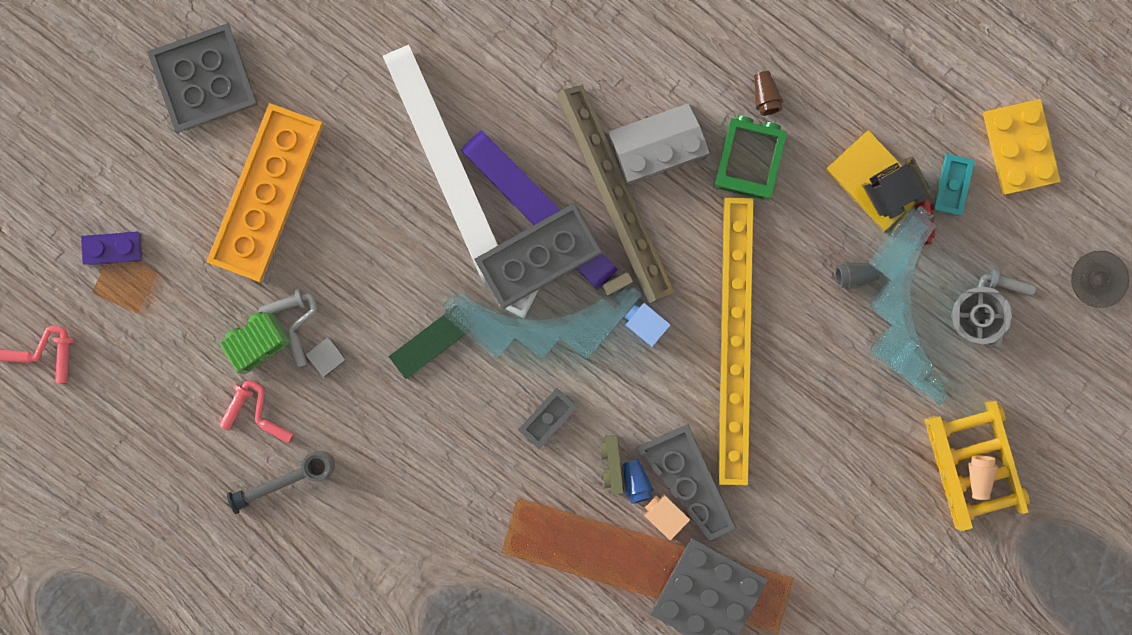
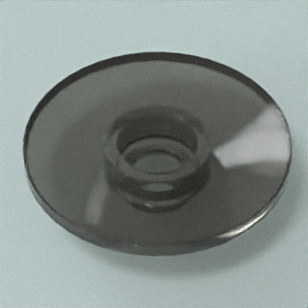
(1113, 279)

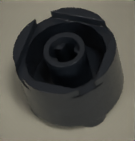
(897, 187)

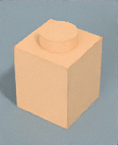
(665, 516)

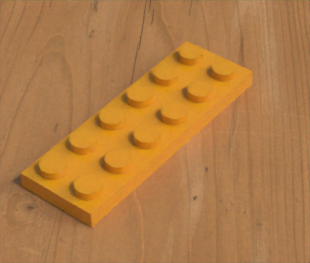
(265, 193)

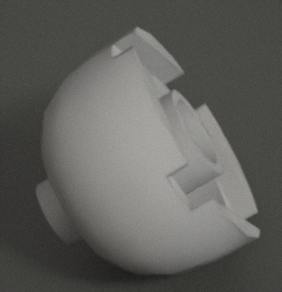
(981, 315)

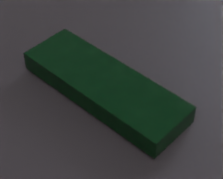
(426, 346)

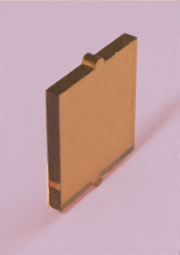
(125, 284)

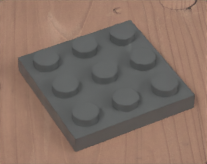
(202, 78)
(708, 593)

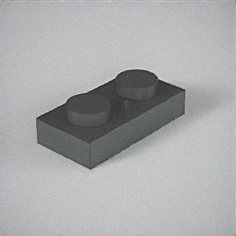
(547, 418)

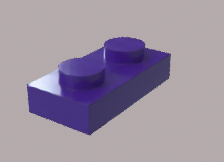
(111, 248)

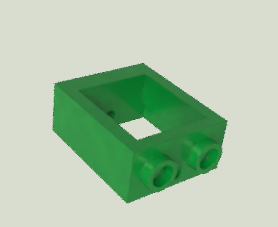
(741, 186)

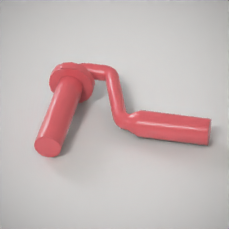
(62, 352)
(237, 402)

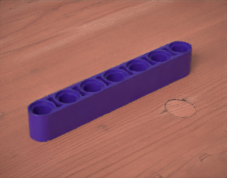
(526, 196)

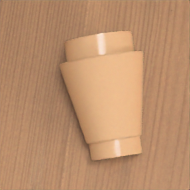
(982, 476)

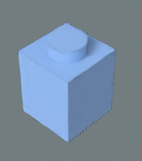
(646, 324)

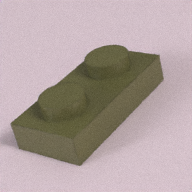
(613, 477)

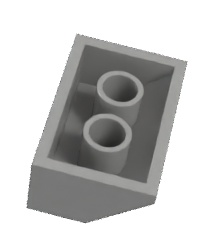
(658, 144)

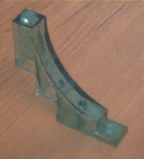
(579, 330)
(899, 342)

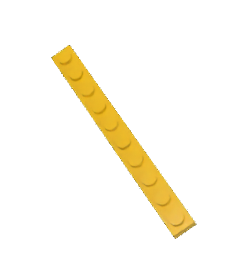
(735, 341)

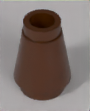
(767, 95)

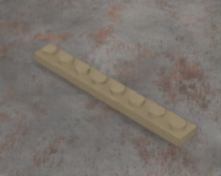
(615, 193)

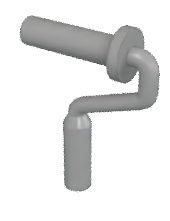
(995, 279)
(287, 303)

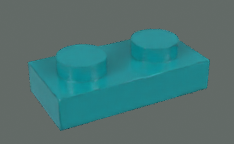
(953, 185)

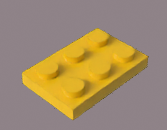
(1021, 147)

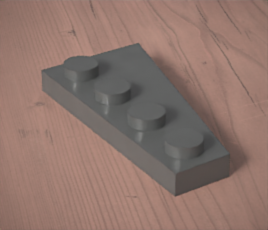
(685, 472)

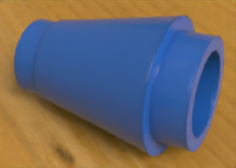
(636, 482)

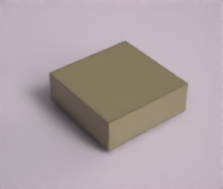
(617, 284)

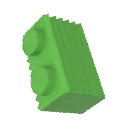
(254, 342)

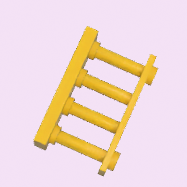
(957, 485)

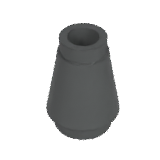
(855, 274)

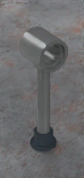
(241, 499)

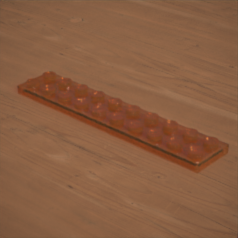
(619, 556)

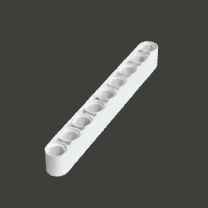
(441, 153)

